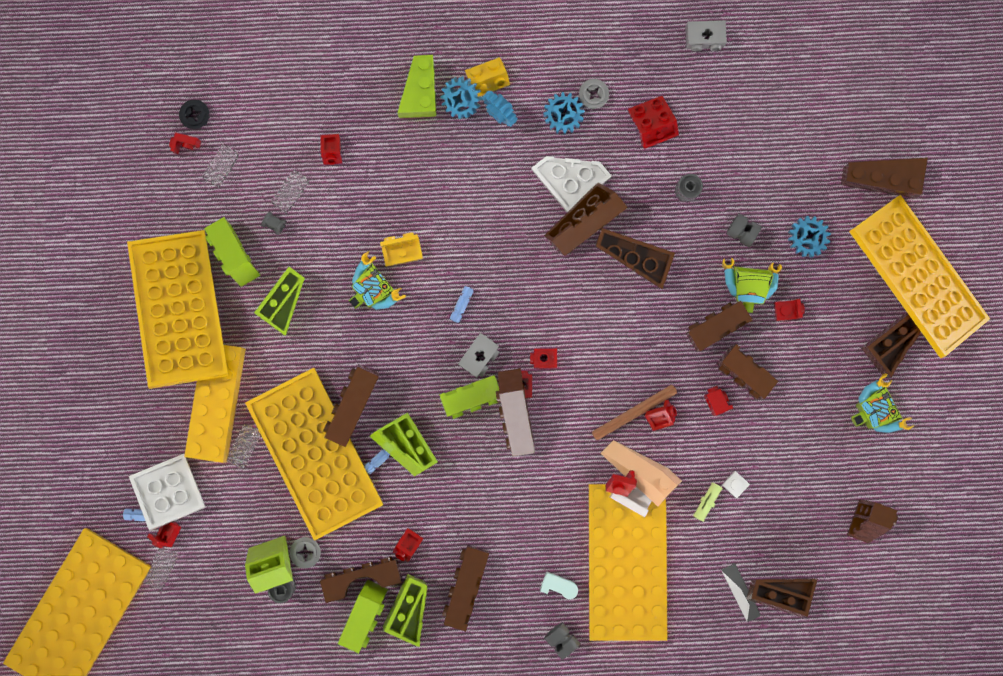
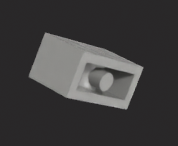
(714, 29)
(481, 344)

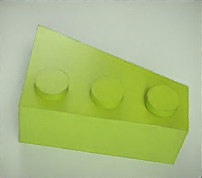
(419, 91)
(231, 252)
(281, 301)
(470, 397)
(405, 444)
(407, 611)
(363, 617)

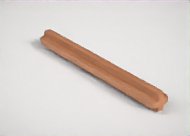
(634, 412)

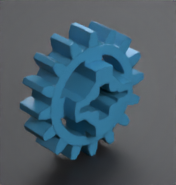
(468, 95)
(499, 108)
(569, 116)
(805, 230)

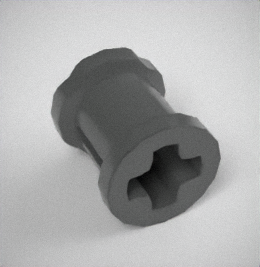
(273, 223)

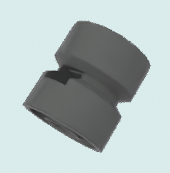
(688, 188)
(737, 229)
(282, 592)
(562, 640)

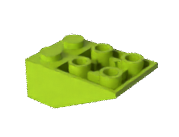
(268, 565)

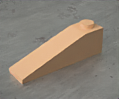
(652, 478)

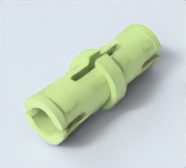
(707, 502)

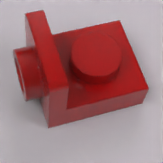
(187, 142)
(331, 149)
(789, 310)
(662, 416)
(407, 545)

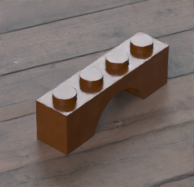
(385, 573)

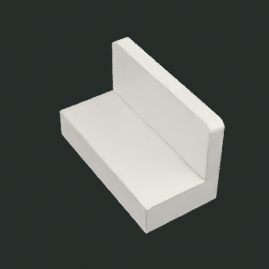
(635, 501)

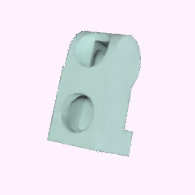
(559, 584)

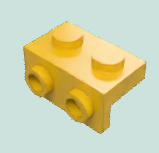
(488, 76)
(401, 249)

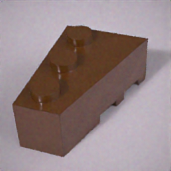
(718, 325)
(892, 344)
(746, 373)
(871, 521)
(784, 594)

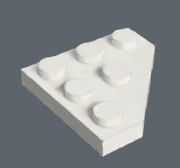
(569, 178)

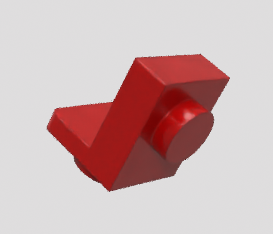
(622, 485)
(166, 535)

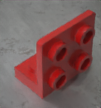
(654, 121)

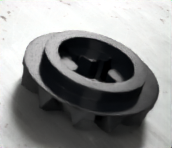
(186, 111)

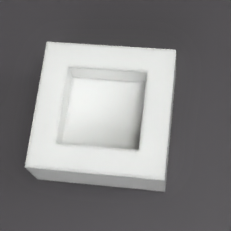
(735, 484)

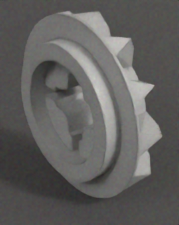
(592, 85)
(298, 558)

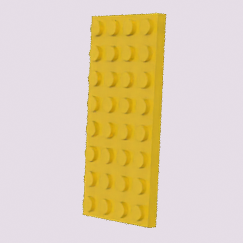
(920, 276)
(177, 309)
(320, 474)
(626, 570)
(78, 609)

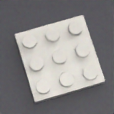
(167, 492)

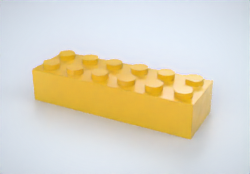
(215, 411)

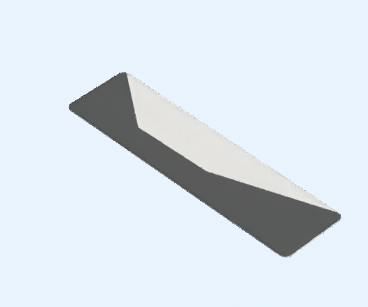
(740, 592)

